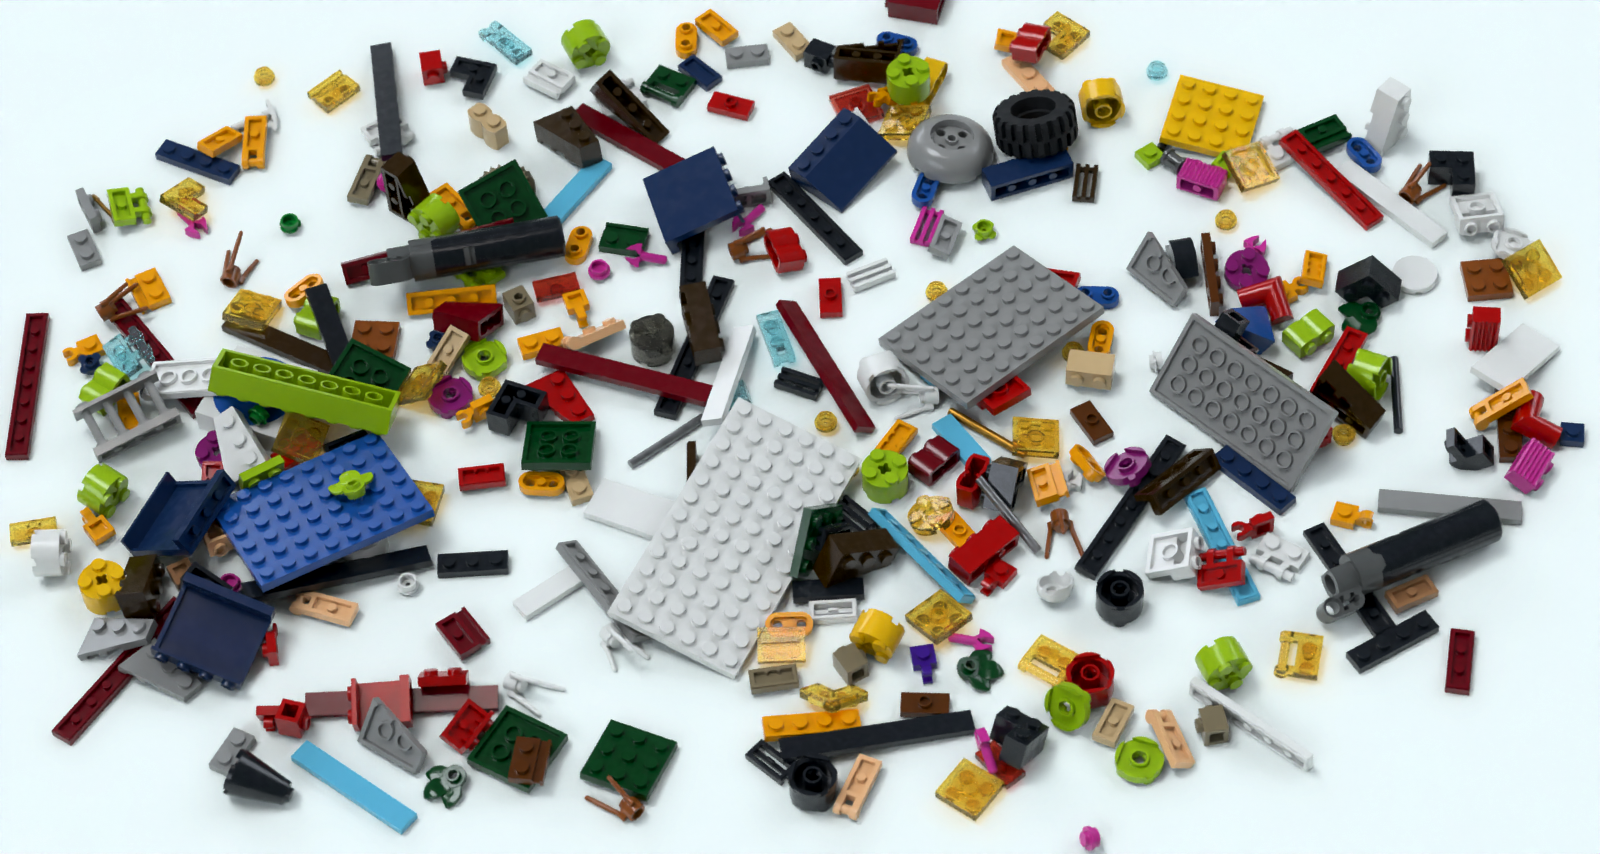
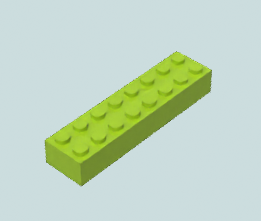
(304, 391)

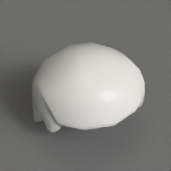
(1055, 587)

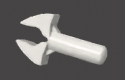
(1073, 484)

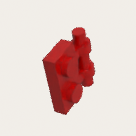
(1221, 574)

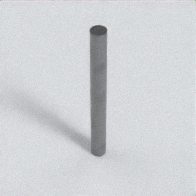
(664, 442)
(1008, 514)

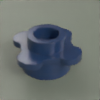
(434, 339)
(86, 368)

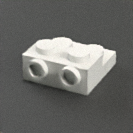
(1476, 213)
(1174, 554)

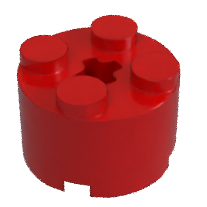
(1094, 676)

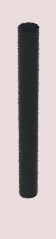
(1396, 396)

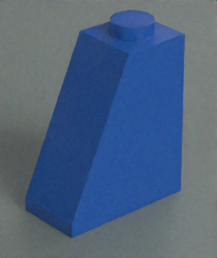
(1259, 328)

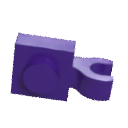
(924, 660)

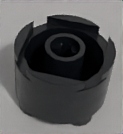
(1119, 597)
(813, 783)

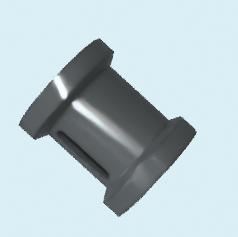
(1172, 160)

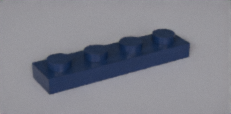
(197, 162)
(1254, 480)

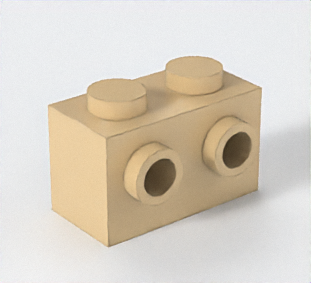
(1090, 369)

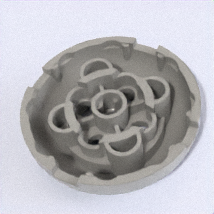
(950, 148)

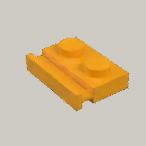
(150, 291)
(1047, 483)

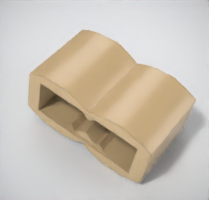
(488, 126)

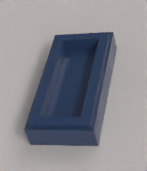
(705, 76)

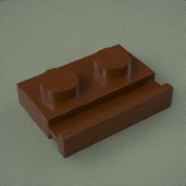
(529, 761)

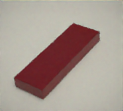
(1459, 661)

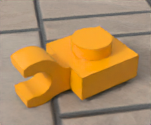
(577, 304)
(475, 412)
(1348, 516)
(96, 528)

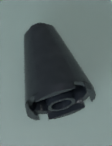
(256, 780)

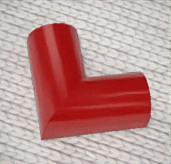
(1268, 293)
(1530, 424)

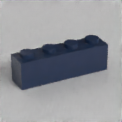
(1026, 174)

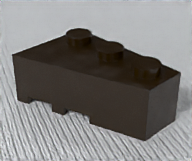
(569, 135)
(700, 324)
(1349, 398)
(854, 555)

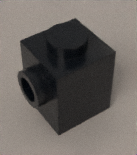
(819, 56)

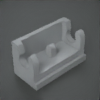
(755, 195)

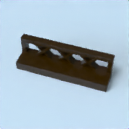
(1179, 480)

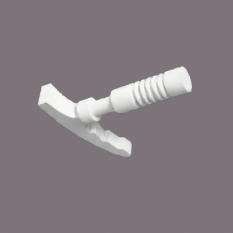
(270, 112)

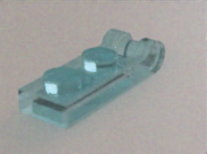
(505, 42)
(775, 338)

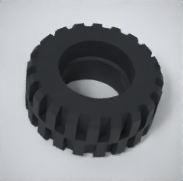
(1035, 124)

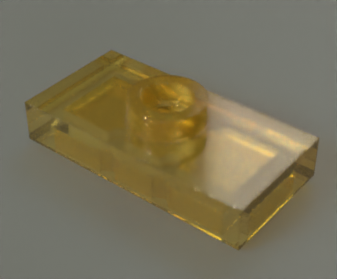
(22, 531)

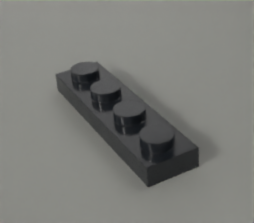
(1392, 641)

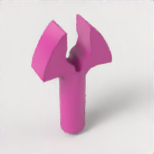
(751, 217)
(199, 224)
(1251, 241)
(644, 256)
(975, 641)
(982, 741)

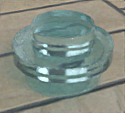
(1156, 70)

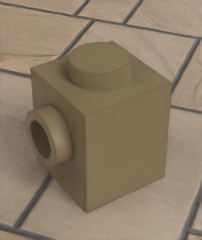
(519, 304)
(851, 663)
(1212, 725)

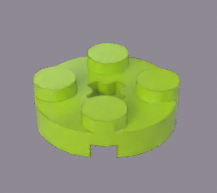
(480, 369)
(1076, 698)
(1139, 772)

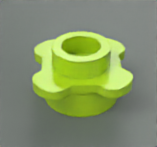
(984, 230)

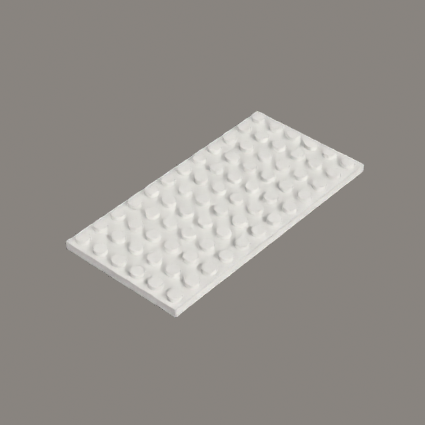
(732, 538)

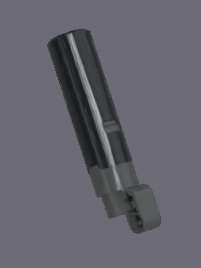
(470, 251)
(1407, 554)

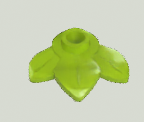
(351, 484)

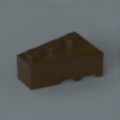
(865, 63)
(403, 185)
(141, 587)

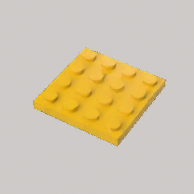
(1210, 117)

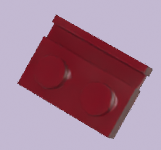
(462, 633)

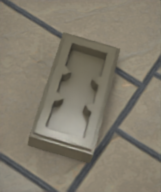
(773, 679)

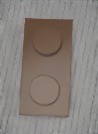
(1411, 593)

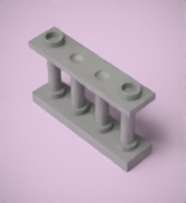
(127, 438)

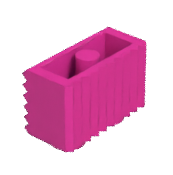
(1202, 179)
(1530, 466)

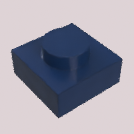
(1572, 434)

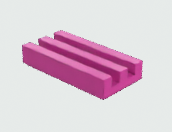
(930, 213)

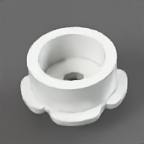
(1156, 360)
(407, 579)

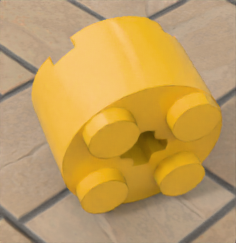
(1101, 102)
(99, 584)
(877, 634)

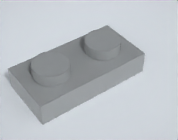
(747, 56)
(87, 203)
(944, 237)
(84, 250)
(228, 750)

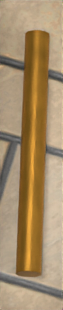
(981, 429)

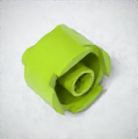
(585, 44)
(908, 79)
(434, 217)
(1371, 371)
(884, 476)
(103, 489)
(1223, 663)

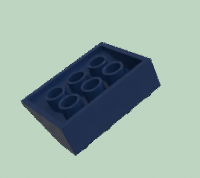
(842, 160)

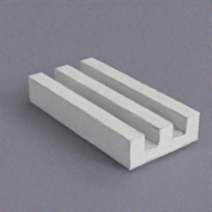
(868, 272)
(833, 614)

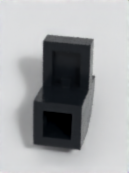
(1183, 257)
(1234, 325)
(1469, 453)

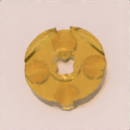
(941, 511)

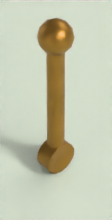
(97, 200)

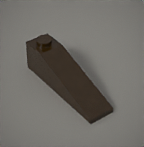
(628, 107)

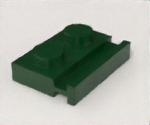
(1326, 133)
(619, 237)

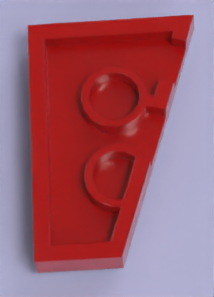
(564, 397)

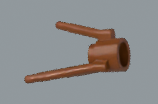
(1412, 190)
(739, 248)
(231, 273)
(107, 308)
(1061, 523)
(630, 806)

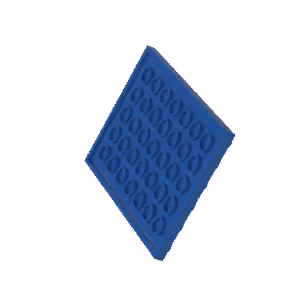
(298, 525)

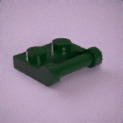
(670, 81)

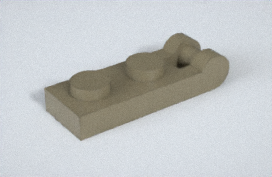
(365, 181)

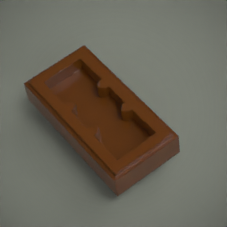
(1091, 422)
(923, 704)

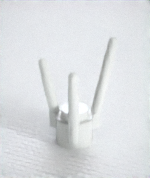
(927, 394)
(613, 638)
(518, 683)

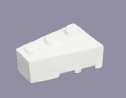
(1389, 116)
(237, 444)

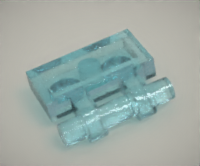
(122, 355)

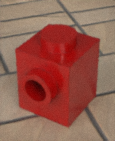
(432, 67)
(292, 718)

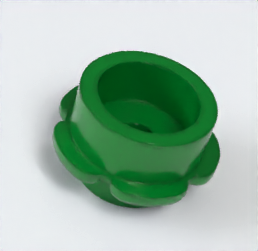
(289, 223)
(258, 415)

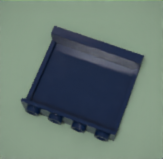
(693, 196)
(177, 515)
(213, 632)

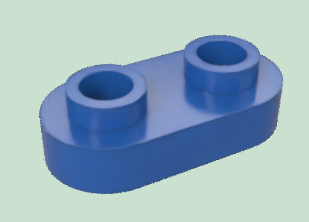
(910, 43)
(1364, 154)
(924, 191)
(1104, 295)

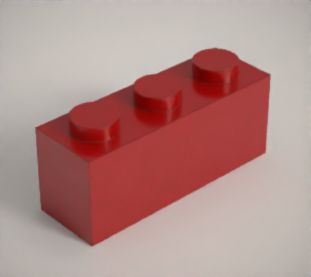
(982, 549)

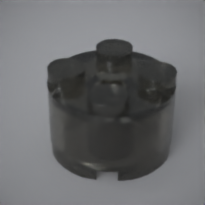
(652, 340)

